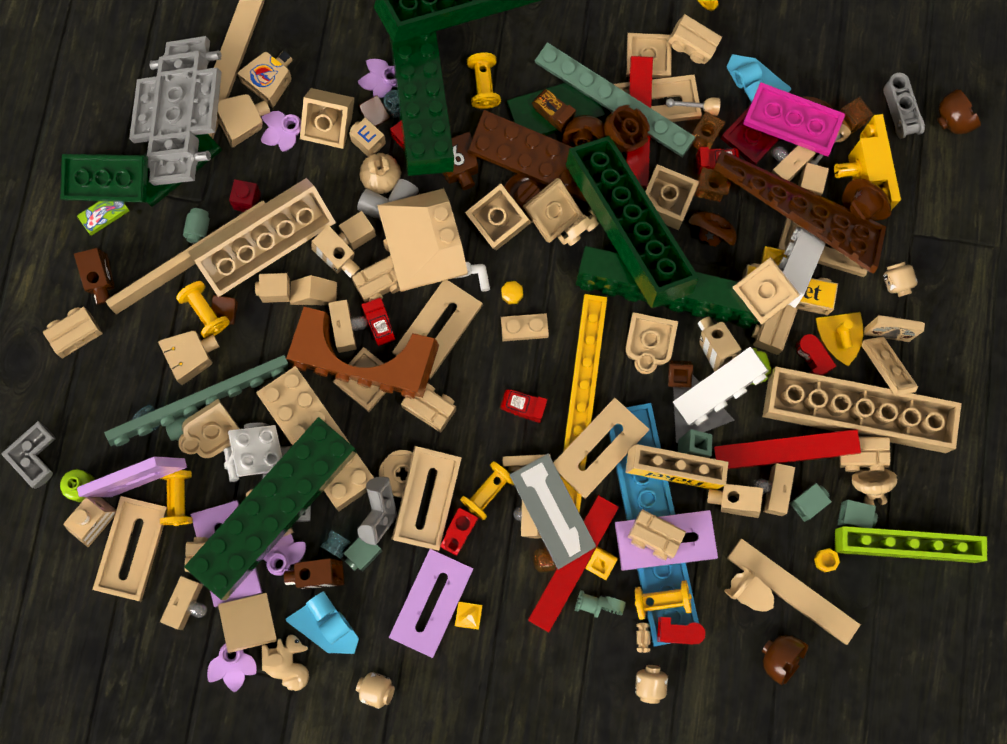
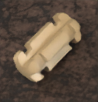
(643, 637)

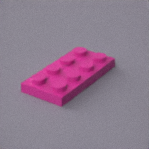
(794, 119)

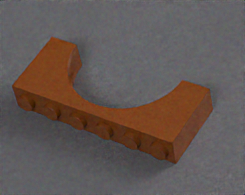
(404, 373)

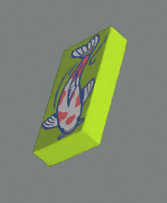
(101, 215)

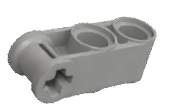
(906, 120)

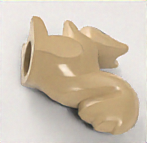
(279, 663)

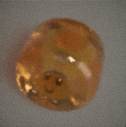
(543, 561)

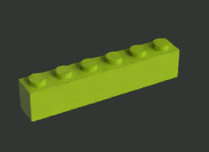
(911, 544)

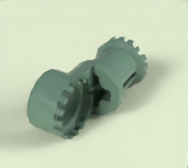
(594, 604)

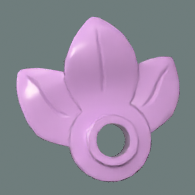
(378, 77)
(278, 130)
(287, 552)
(231, 670)

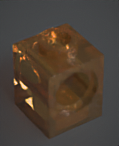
(856, 114)
(710, 124)
(705, 191)

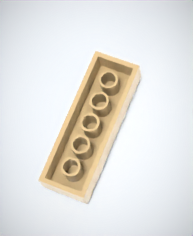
(262, 237)
(294, 410)

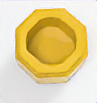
(512, 292)
(827, 560)

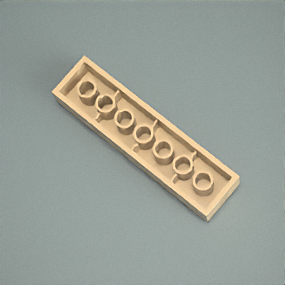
(871, 409)

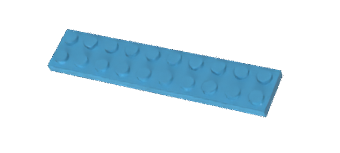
(654, 497)

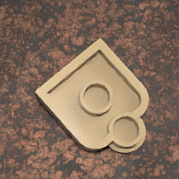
(650, 341)
(207, 431)

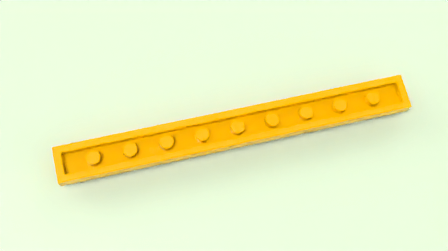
(585, 376)

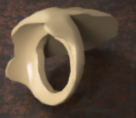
(751, 591)

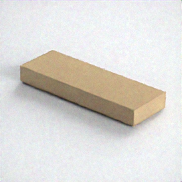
(889, 366)

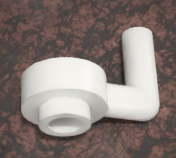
(482, 274)

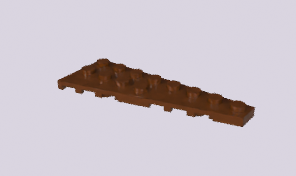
(823, 218)

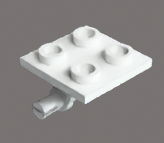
(252, 451)

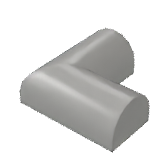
(370, 199)
(24, 452)
(382, 512)

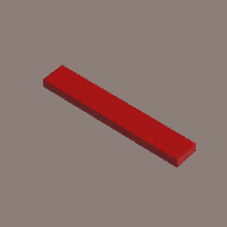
(640, 88)
(789, 449)
(565, 578)

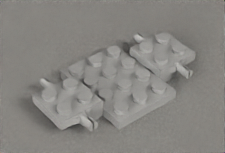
(176, 108)

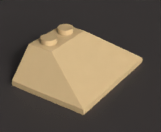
(423, 239)

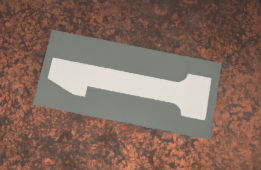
(553, 511)

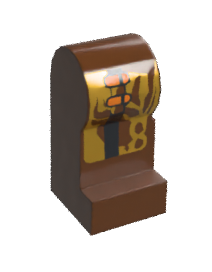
(553, 110)

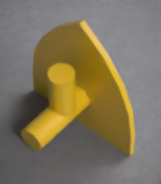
(841, 335)

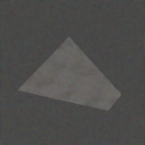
(715, 419)

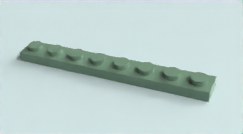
(612, 97)
(190, 404)

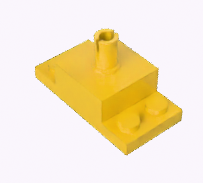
(873, 160)

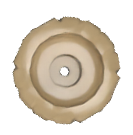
(380, 180)
(874, 484)

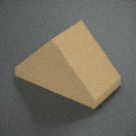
(313, 291)

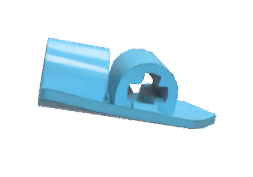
(749, 72)
(325, 626)

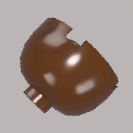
(957, 113)
(627, 128)
(583, 130)
(783, 657)

